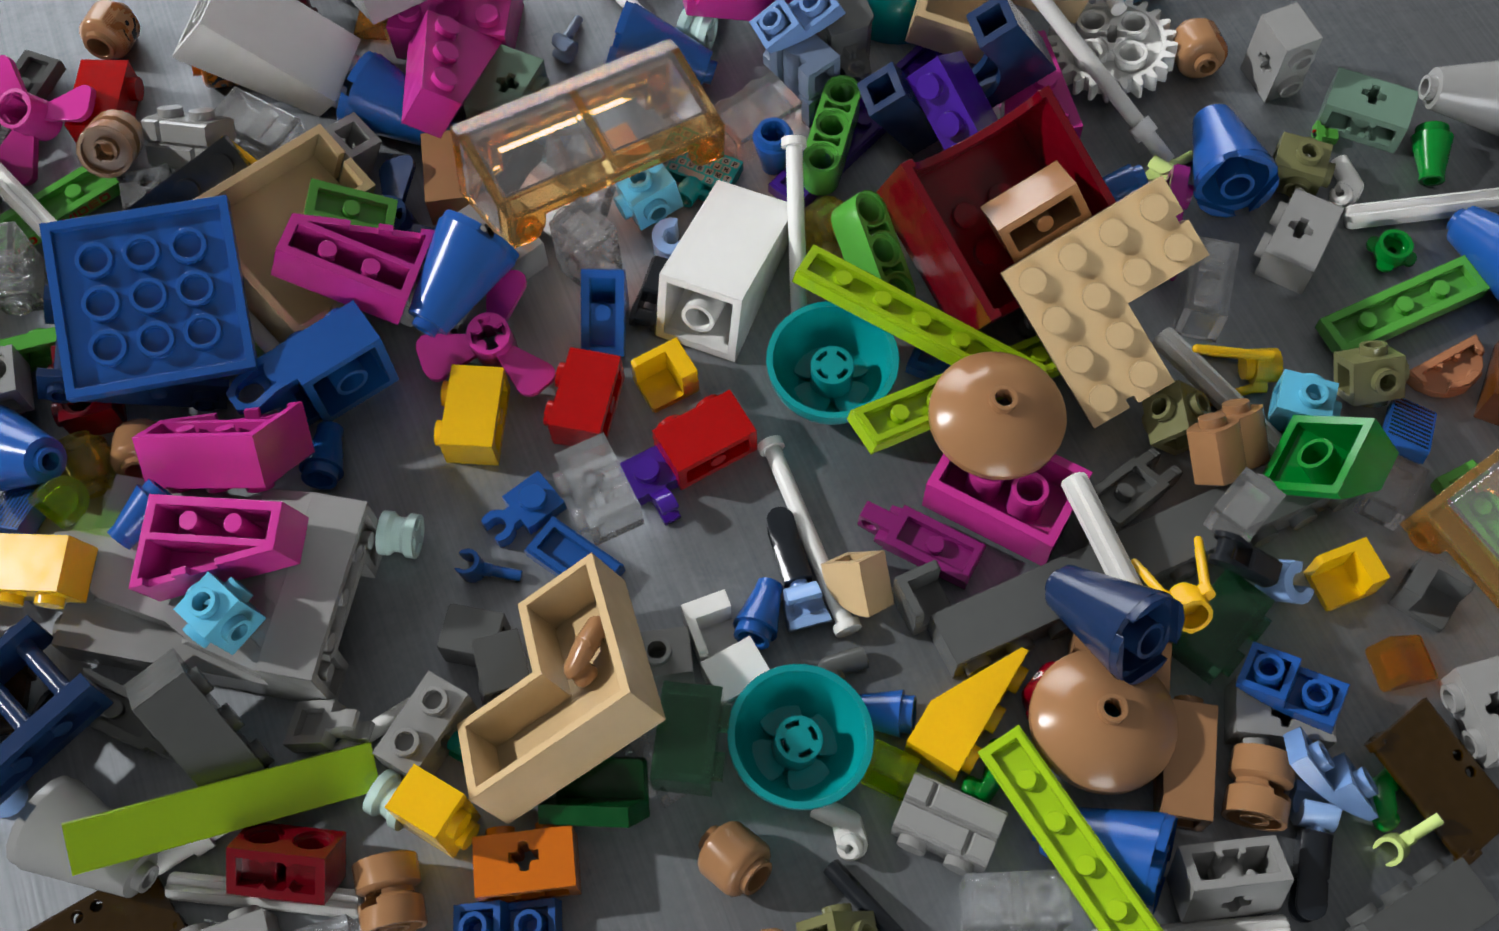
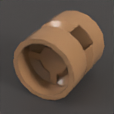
(110, 143)
(1259, 787)
(389, 892)

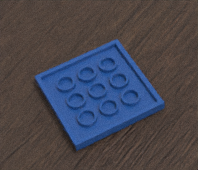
(148, 298)

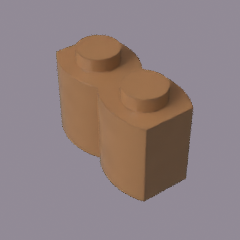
(1228, 442)

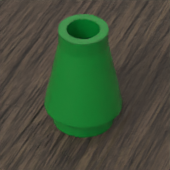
(1431, 151)

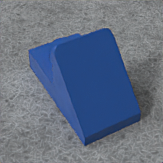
(604, 310)

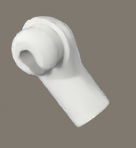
(1349, 183)
(847, 829)

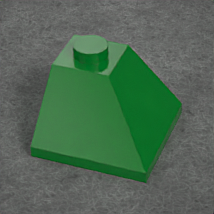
(1331, 457)

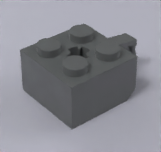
(852, 38)

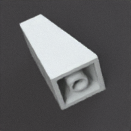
(271, 49)
(722, 270)

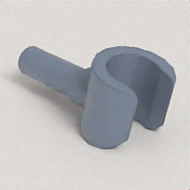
(565, 47)

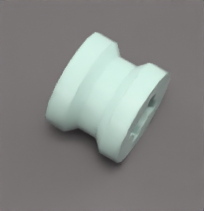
(698, 28)
(400, 534)
(380, 794)

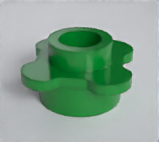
(1397, 242)

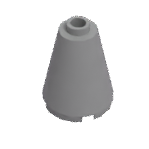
(1464, 94)
(41, 848)

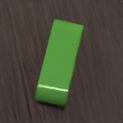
(831, 135)
(870, 239)

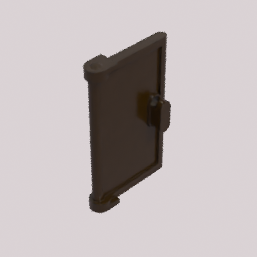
(1422, 762)
(139, 913)

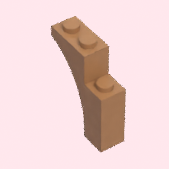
(1188, 780)

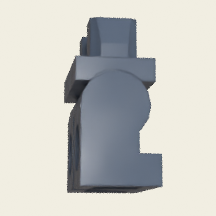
(805, 71)

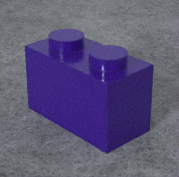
(951, 98)

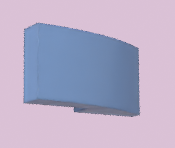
(788, 24)
(1333, 777)

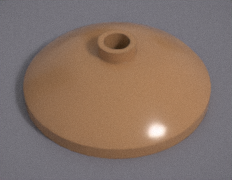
(991, 437)
(1085, 742)

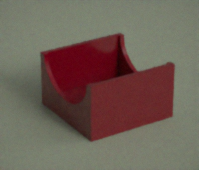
(940, 200)

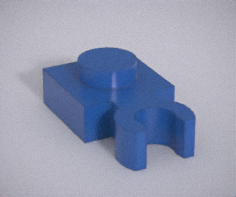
(528, 505)

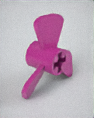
(34, 120)
(525, 370)

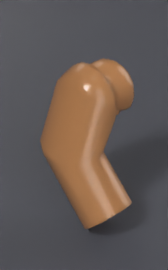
(583, 649)

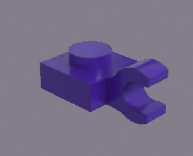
(653, 481)

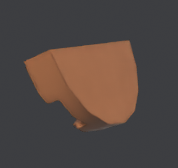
(1450, 371)

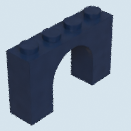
(1010, 63)

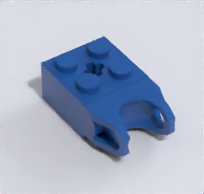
(324, 366)

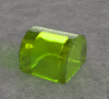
(61, 500)
(890, 770)

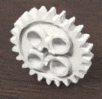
(1131, 47)

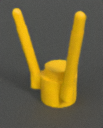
(1256, 365)
(1194, 598)

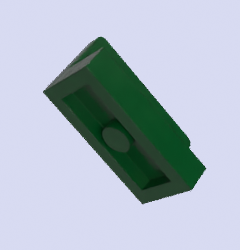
(605, 796)

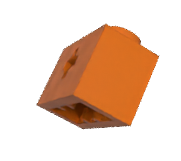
(549, 876)

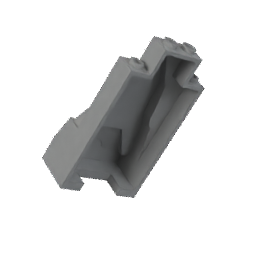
(304, 604)

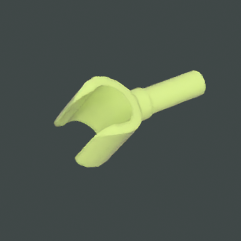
(1160, 167)
(1409, 837)

